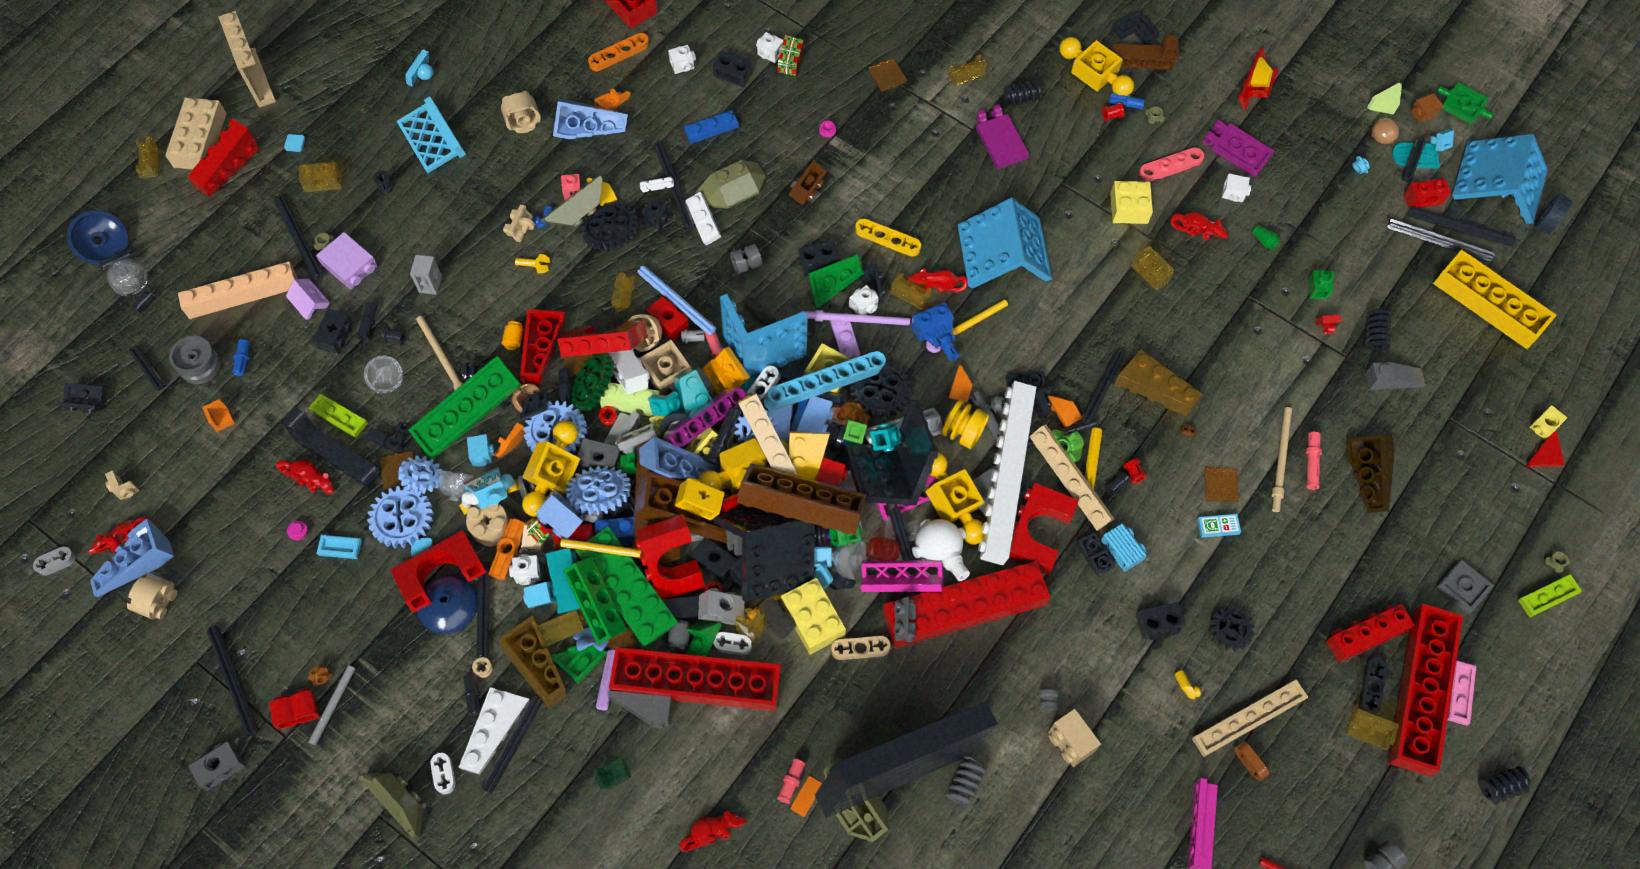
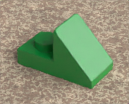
(704, 636)

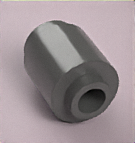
(678, 636)

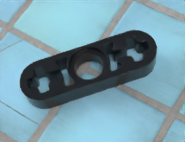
(1379, 679)

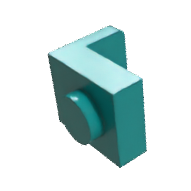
(664, 405)

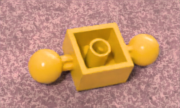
(1096, 66)
(735, 463)
(550, 466)
(956, 498)

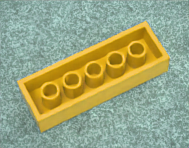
(1494, 299)

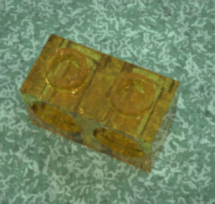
(1152, 267)

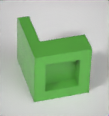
(855, 432)

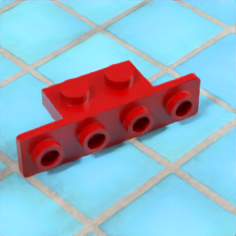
(1252, 91)

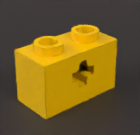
(699, 498)

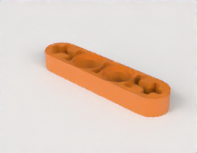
(617, 50)

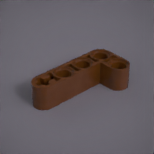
(1149, 55)

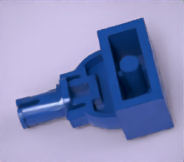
(936, 328)

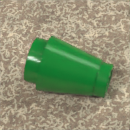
(1266, 237)

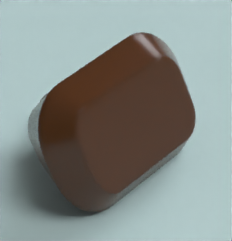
(1188, 431)

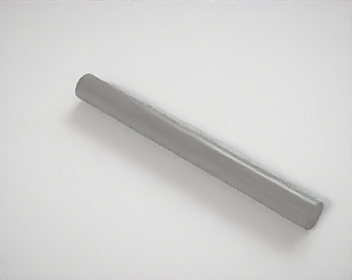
(331, 705)

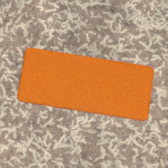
(806, 796)

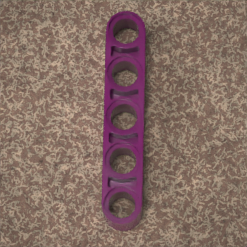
(697, 420)

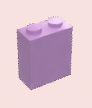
(347, 260)

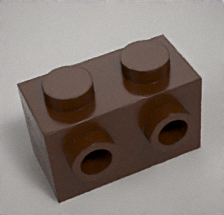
(807, 183)

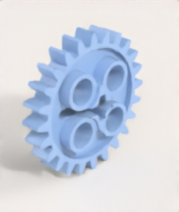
(538, 426)
(598, 490)
(382, 520)

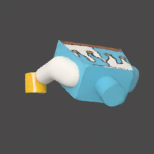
(487, 489)

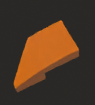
(611, 100)
(961, 387)
(1065, 410)
(513, 439)

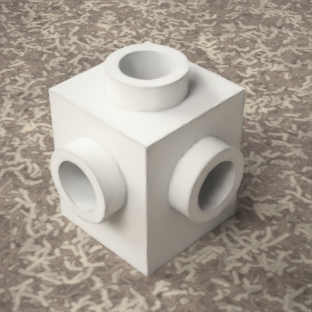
(769, 47)
(681, 59)
(864, 301)
(525, 569)

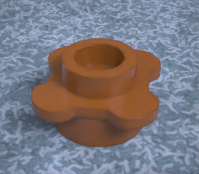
(319, 675)

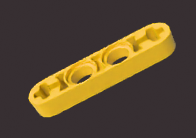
(886, 239)

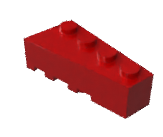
(224, 158)
(540, 342)

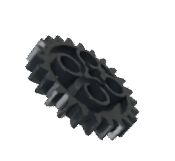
(610, 226)
(875, 404)

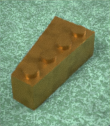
(1158, 384)
(532, 659)

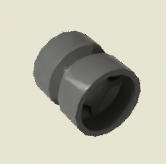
(746, 258)
(1387, 857)

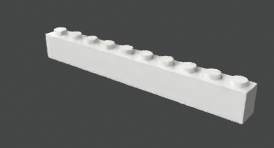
(1007, 474)

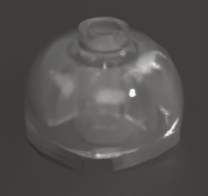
(126, 276)
(383, 374)
(452, 485)
(848, 559)

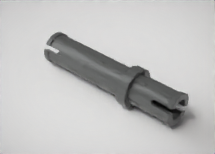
(992, 422)

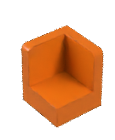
(218, 415)

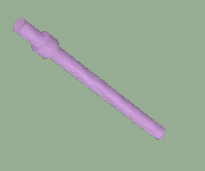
(819, 315)

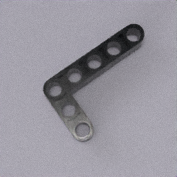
(326, 448)

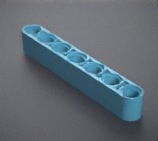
(817, 383)

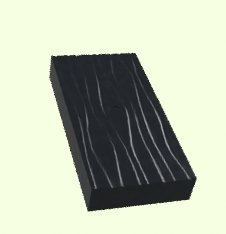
(904, 759)

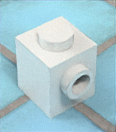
(1236, 188)

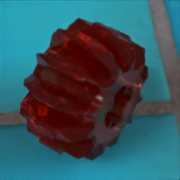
(882, 549)

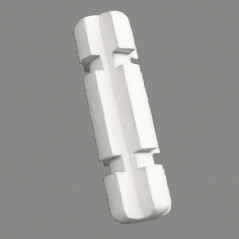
(657, 184)

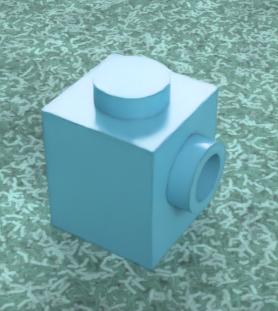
(480, 450)
(539, 595)

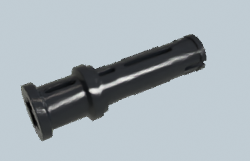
(719, 444)

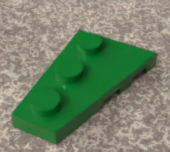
(834, 278)

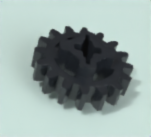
(1232, 619)

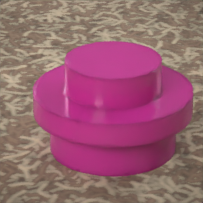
(827, 129)
(297, 530)

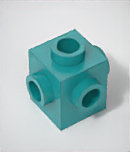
(885, 437)

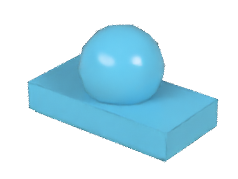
(419, 68)

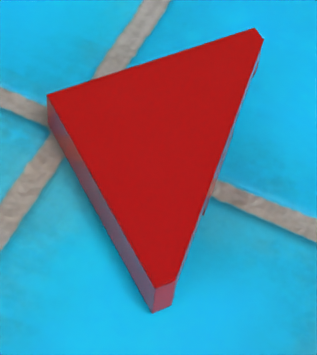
(1548, 454)

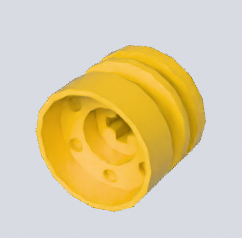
(965, 424)

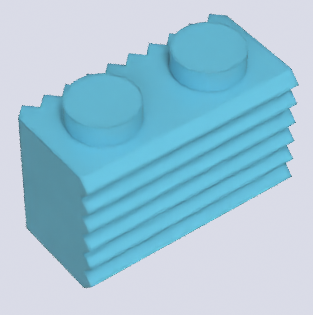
(1124, 547)

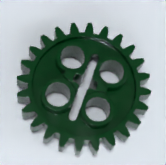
(592, 381)

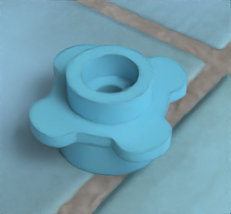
(1361, 165)

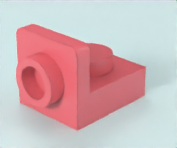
(570, 184)

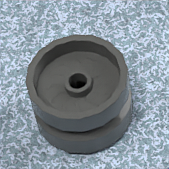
(195, 359)

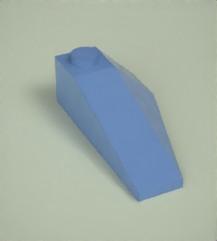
(583, 120)
(672, 460)
(140, 554)

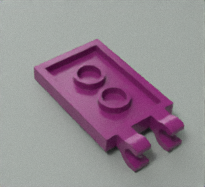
(1000, 138)
(1238, 147)

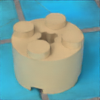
(520, 112)
(477, 523)
(151, 596)

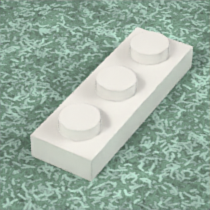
(703, 218)

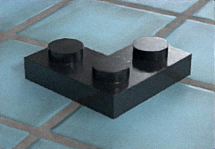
(1136, 24)

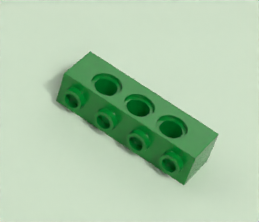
(594, 600)

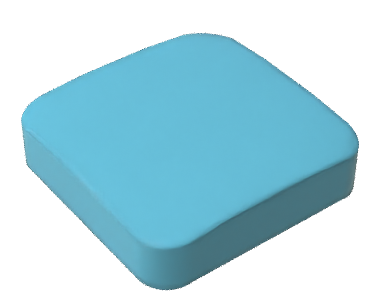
(294, 143)
(419, 547)
(823, 576)

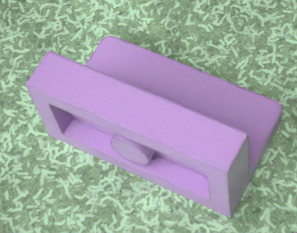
(306, 297)

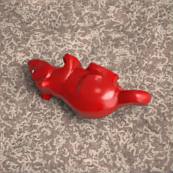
(1197, 223)
(942, 280)
(306, 473)
(115, 536)
(708, 829)

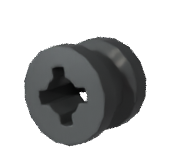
(1048, 700)

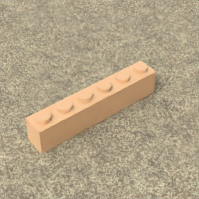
(237, 290)

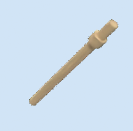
(439, 352)
(1278, 491)

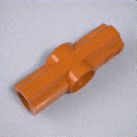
(502, 561)

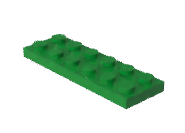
(464, 407)
(630, 591)

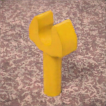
(535, 263)

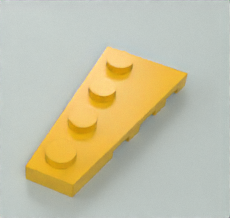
(807, 451)

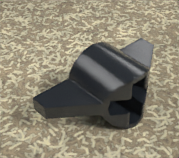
(840, 582)

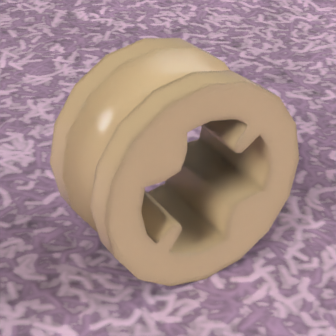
(481, 674)

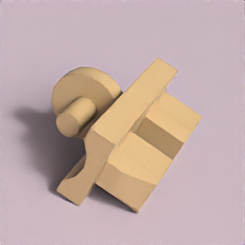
(520, 223)

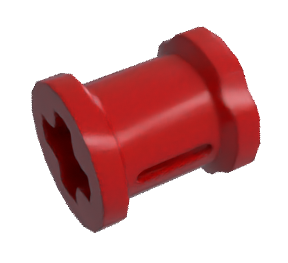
(1113, 111)
(1135, 471)

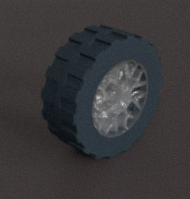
(1553, 213)

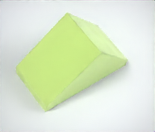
(1387, 100)

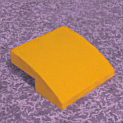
(725, 371)

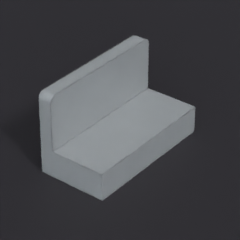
(623, 425)
(630, 441)

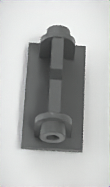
(903, 629)

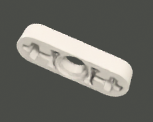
(772, 381)

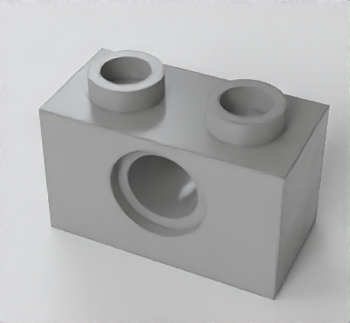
(426, 274)
(712, 611)

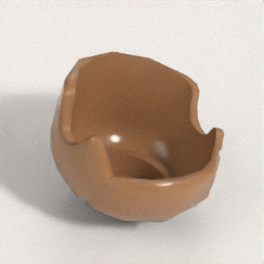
(1385, 131)
(520, 395)

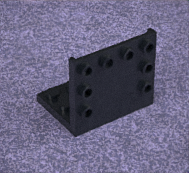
(899, 473)
(774, 551)

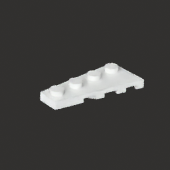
(494, 722)

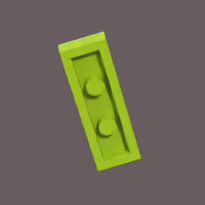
(338, 415)
(1550, 596)

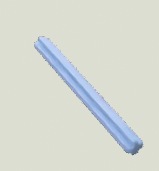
(678, 301)

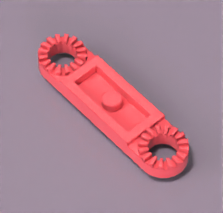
(1171, 164)

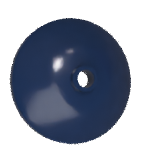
(96, 225)
(455, 612)

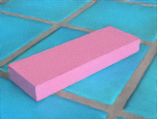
(1462, 693)

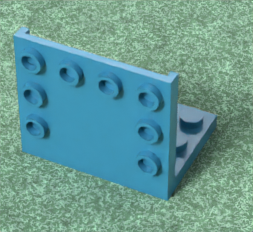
(1503, 168)
(1003, 241)
(767, 346)

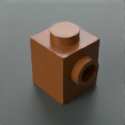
(1426, 108)

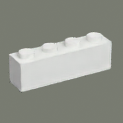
(629, 371)

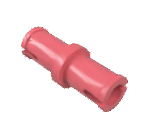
(791, 781)

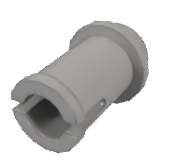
(692, 336)

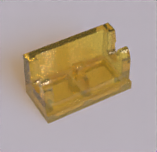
(967, 72)
(147, 158)
(910, 292)
(560, 627)
(751, 627)
(1372, 729)

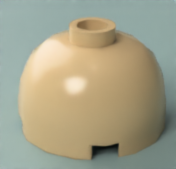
(653, 329)

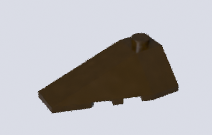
(1373, 469)

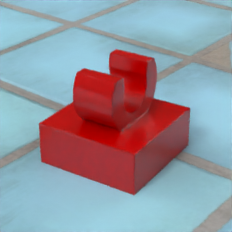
(1328, 323)

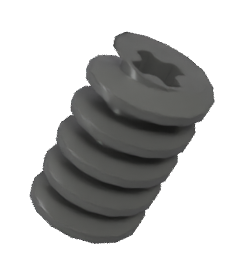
(966, 781)

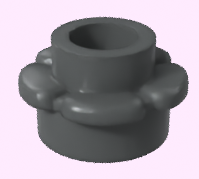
(997, 404)

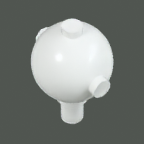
(944, 542)

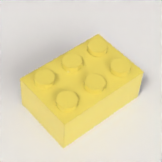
(814, 616)

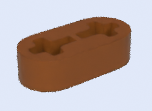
(1251, 761)

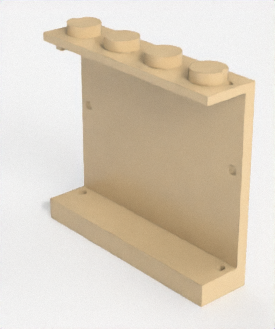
(247, 60)

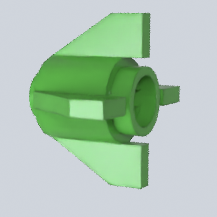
(1071, 443)

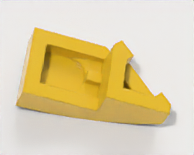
(1262, 74)
(607, 194)

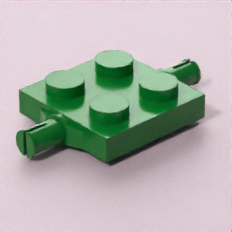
(1465, 103)

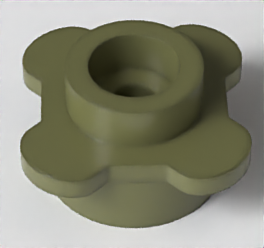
(1155, 114)
(323, 237)
(1560, 557)

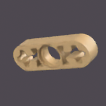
(865, 640)

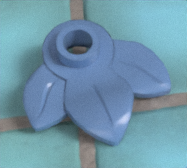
(586, 639)

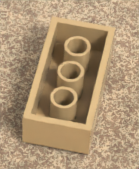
(195, 132)

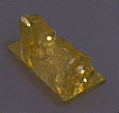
(621, 298)

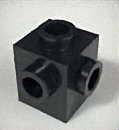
(655, 214)

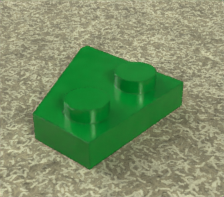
(579, 663)

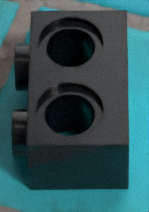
(732, 69)
(817, 253)
(1158, 617)

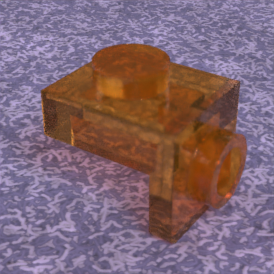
(853, 412)
(625, 640)

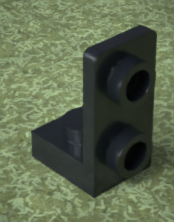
(871, 273)

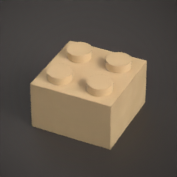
(663, 365)
(1073, 738)

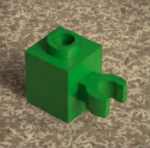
(1320, 284)
(628, 465)
(840, 539)

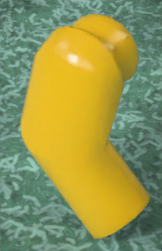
(1186, 686)

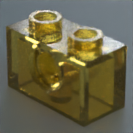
(320, 176)

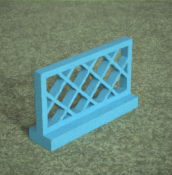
(444, 131)

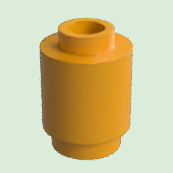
(512, 335)

